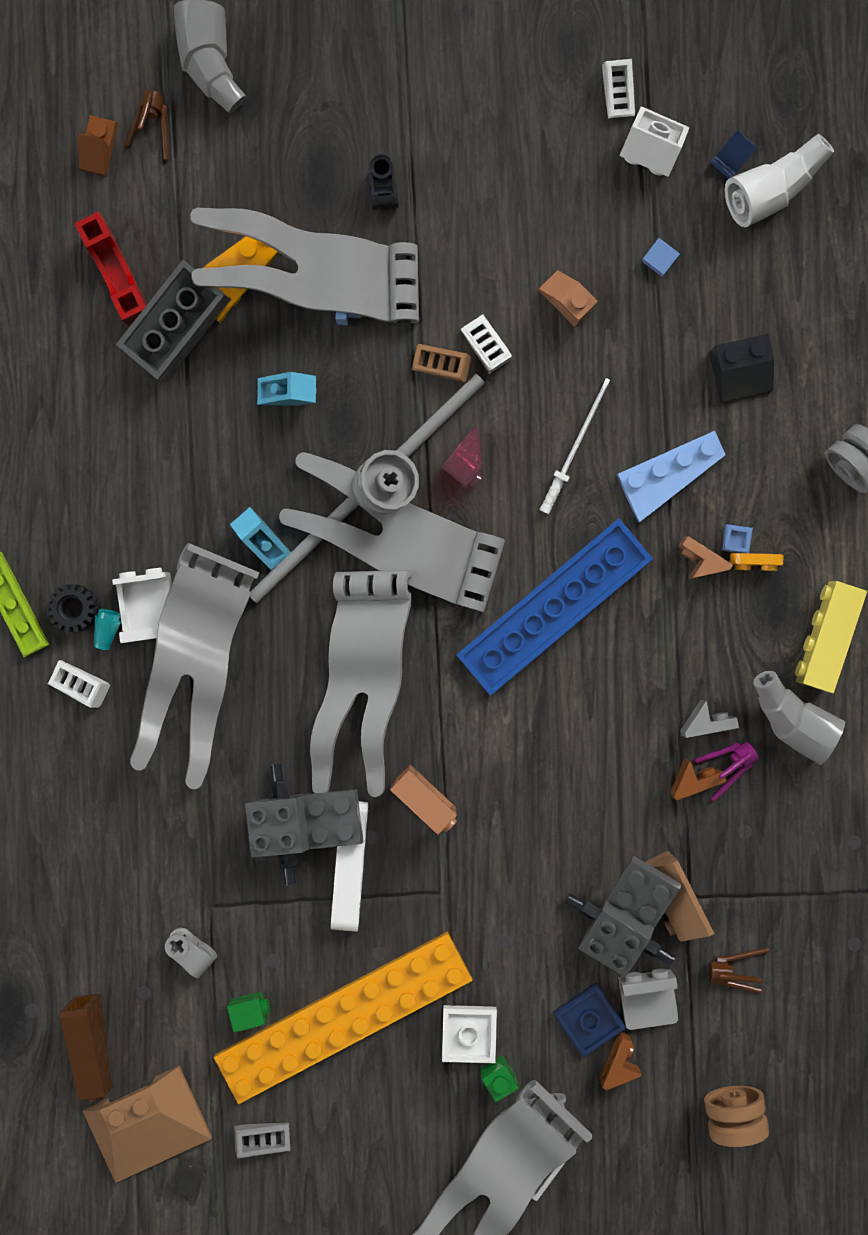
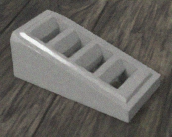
(263, 1148)

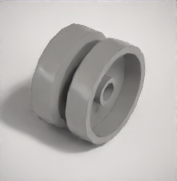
(850, 458)
(396, 471)

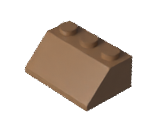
(684, 913)

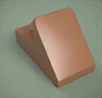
(708, 560)

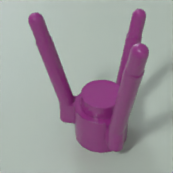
(742, 757)

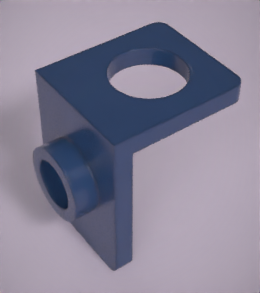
(733, 154)

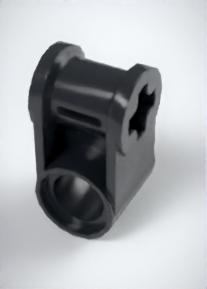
(383, 187)

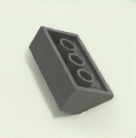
(172, 323)

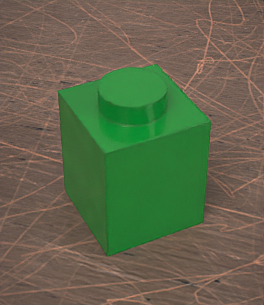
(248, 1011)
(499, 1078)

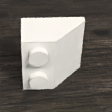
(654, 142)

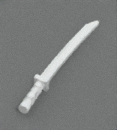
(560, 476)

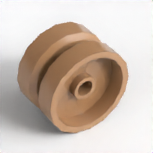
(736, 1116)

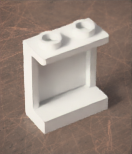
(141, 603)

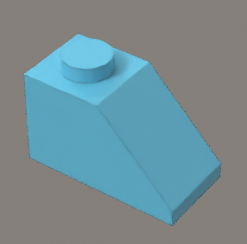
(287, 389)
(260, 538)

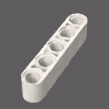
(349, 881)

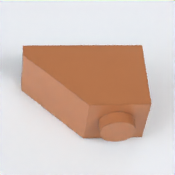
(568, 297)

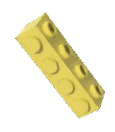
(830, 636)

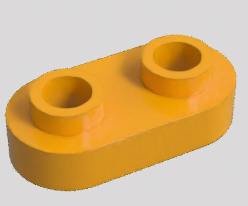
(768, 562)

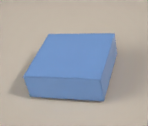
(660, 257)
(736, 539)

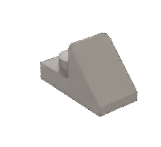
(700, 722)

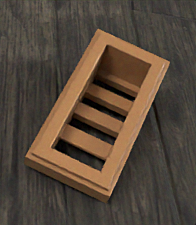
(463, 370)

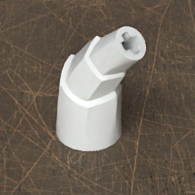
(771, 187)

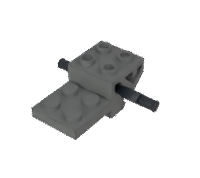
(301, 822)
(628, 917)

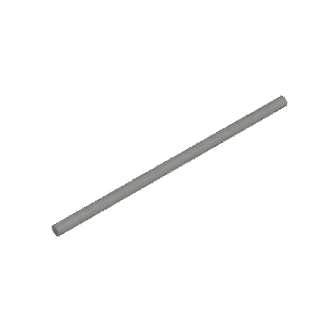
(349, 505)

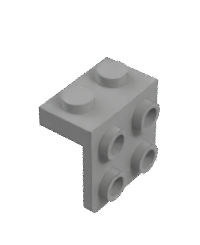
(649, 998)

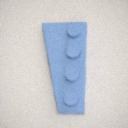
(662, 477)

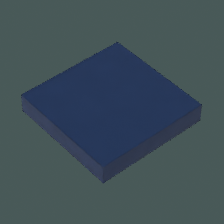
(589, 1019)

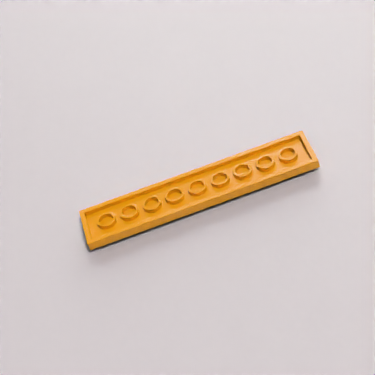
(343, 1017)

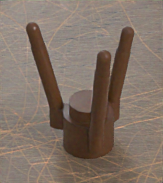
(150, 107)
(723, 975)

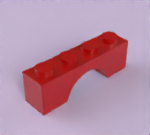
(113, 267)

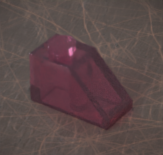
(466, 461)

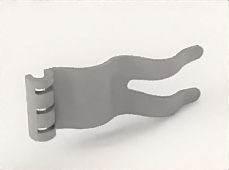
(332, 270)
(412, 539)
(195, 642)
(365, 659)
(509, 1163)

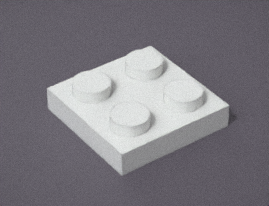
(469, 1034)

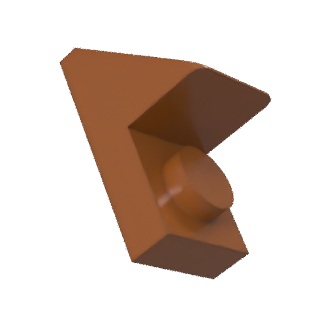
(97, 145)
(688, 783)
(616, 1069)

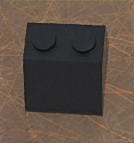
(743, 367)

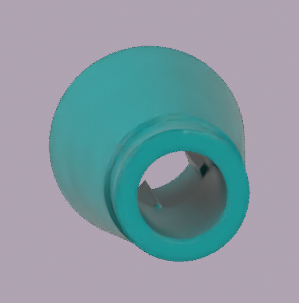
(106, 627)

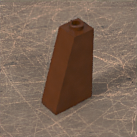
(87, 1046)

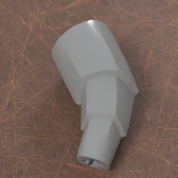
(203, 50)
(798, 723)

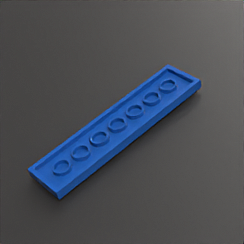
(554, 606)

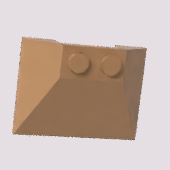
(147, 1125)

